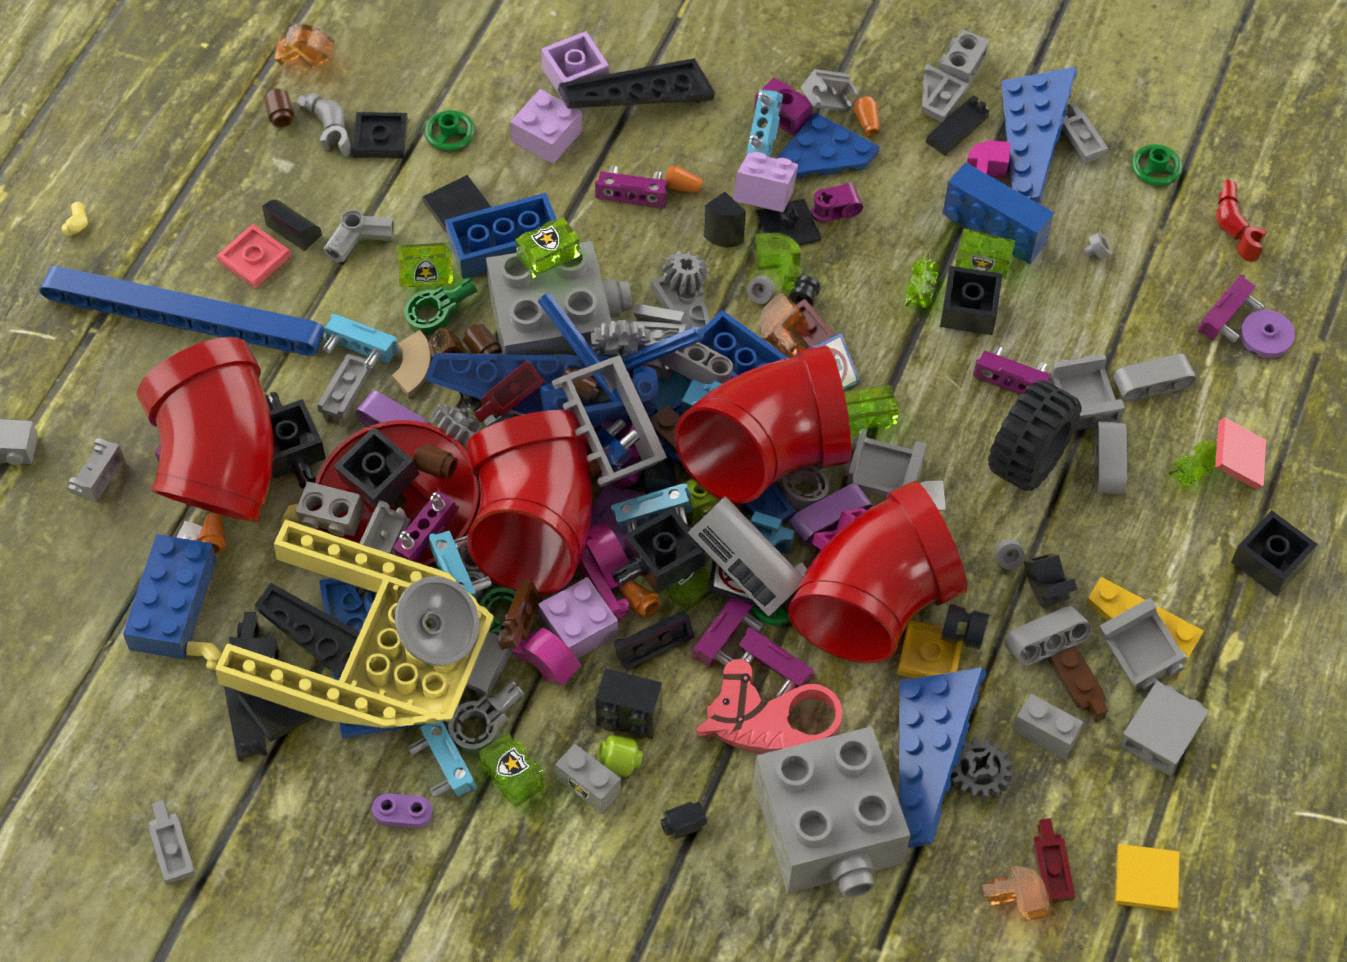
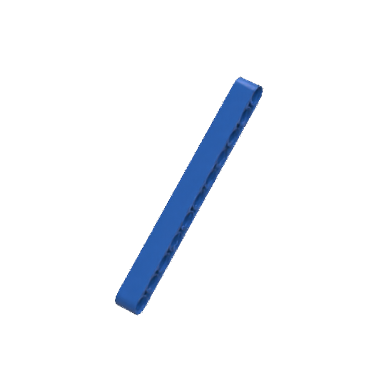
(182, 310)

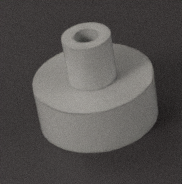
(1098, 246)
(761, 289)
(1009, 554)

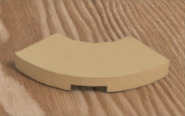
(415, 363)

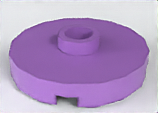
(1266, 344)

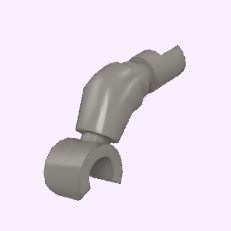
(333, 120)

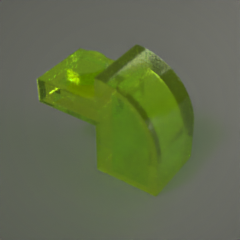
(780, 253)

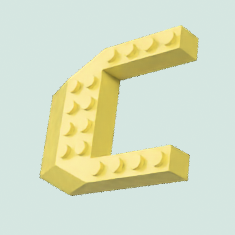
(381, 678)

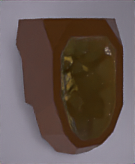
(445, 342)

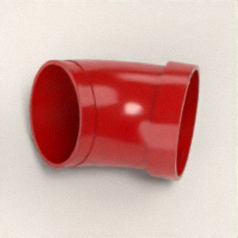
(766, 426)
(211, 428)
(532, 500)
(878, 577)

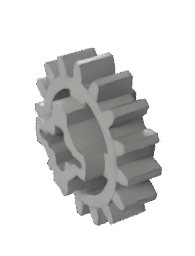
(619, 338)
(456, 422)

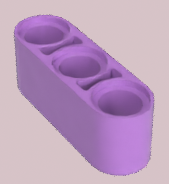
(380, 408)
(825, 514)

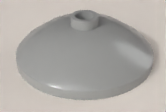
(451, 617)

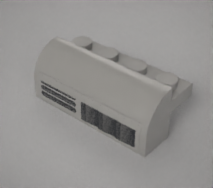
(746, 556)

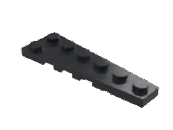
(647, 85)
(309, 627)

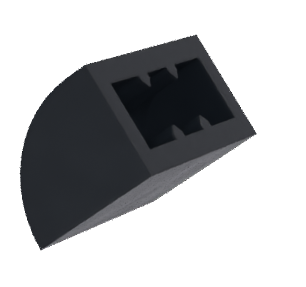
(724, 221)
(290, 224)
(659, 477)

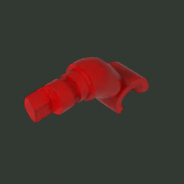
(1235, 225)

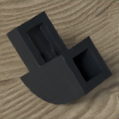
(1048, 579)
(248, 638)

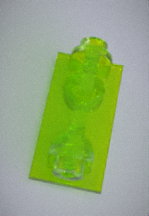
(922, 272)
(1189, 466)

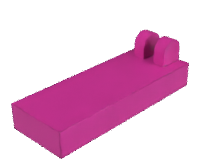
(590, 569)

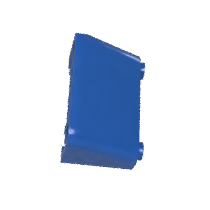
(607, 411)

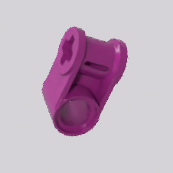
(840, 202)

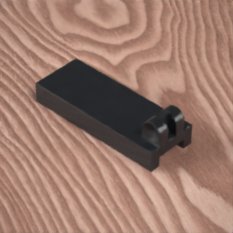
(958, 125)
(654, 640)
(247, 735)

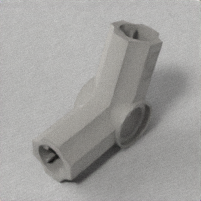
(354, 230)

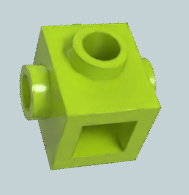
(700, 502)

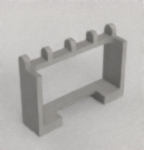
(616, 379)

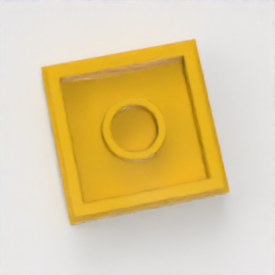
(926, 653)
(1147, 878)

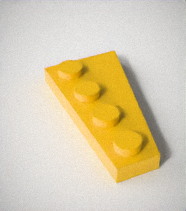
(1112, 600)

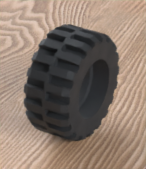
(1034, 435)

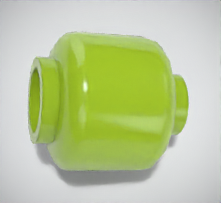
(620, 755)

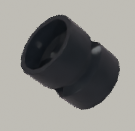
(975, 628)

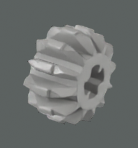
(684, 272)

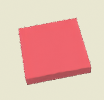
(254, 256)
(1240, 453)

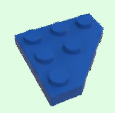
(828, 148)

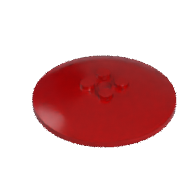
(409, 436)

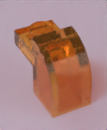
(306, 43)
(778, 320)
(1027, 888)

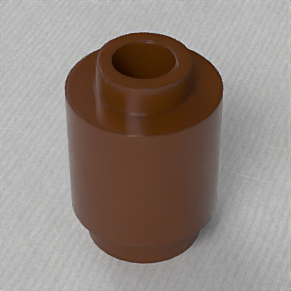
(279, 107)
(481, 340)
(585, 388)
(435, 461)

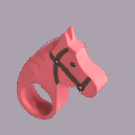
(759, 726)

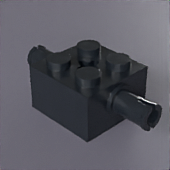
(294, 440)
(660, 552)

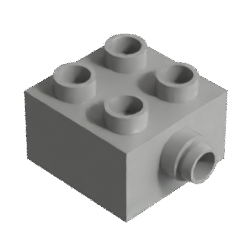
(575, 286)
(831, 812)

